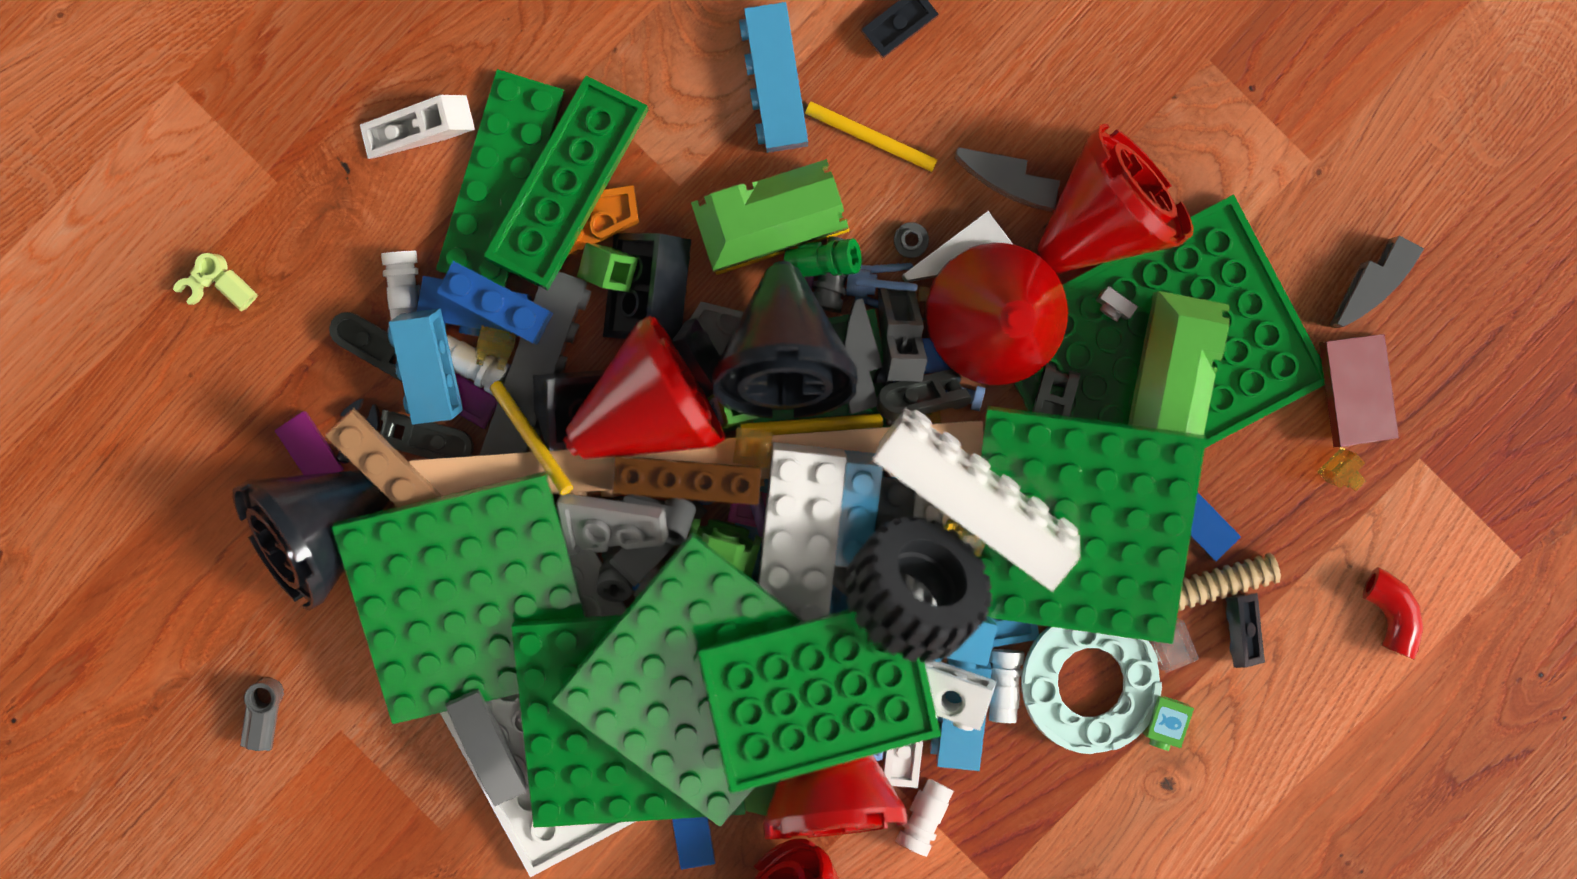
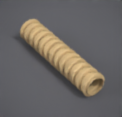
(1229, 580)

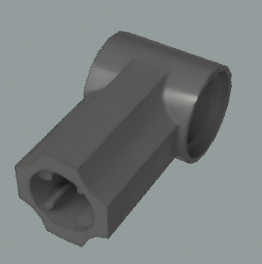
(678, 515)
(261, 717)

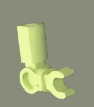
(211, 268)

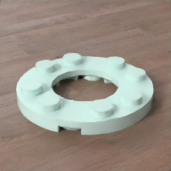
(1084, 733)

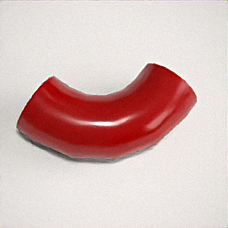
(1401, 612)

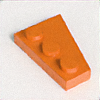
(612, 214)

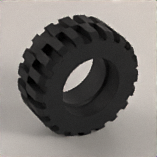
(898, 616)

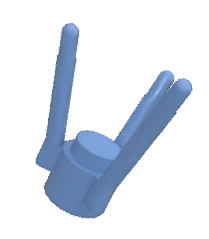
(865, 283)

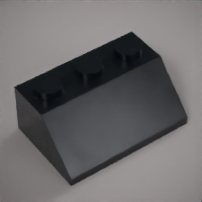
(656, 286)
(558, 400)

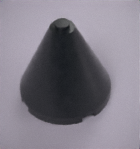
(784, 353)
(294, 526)

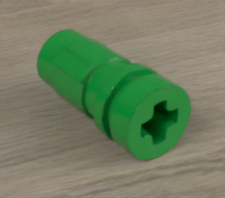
(819, 259)

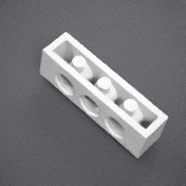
(974, 690)

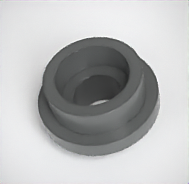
(911, 251)

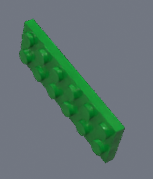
(506, 148)
(566, 183)

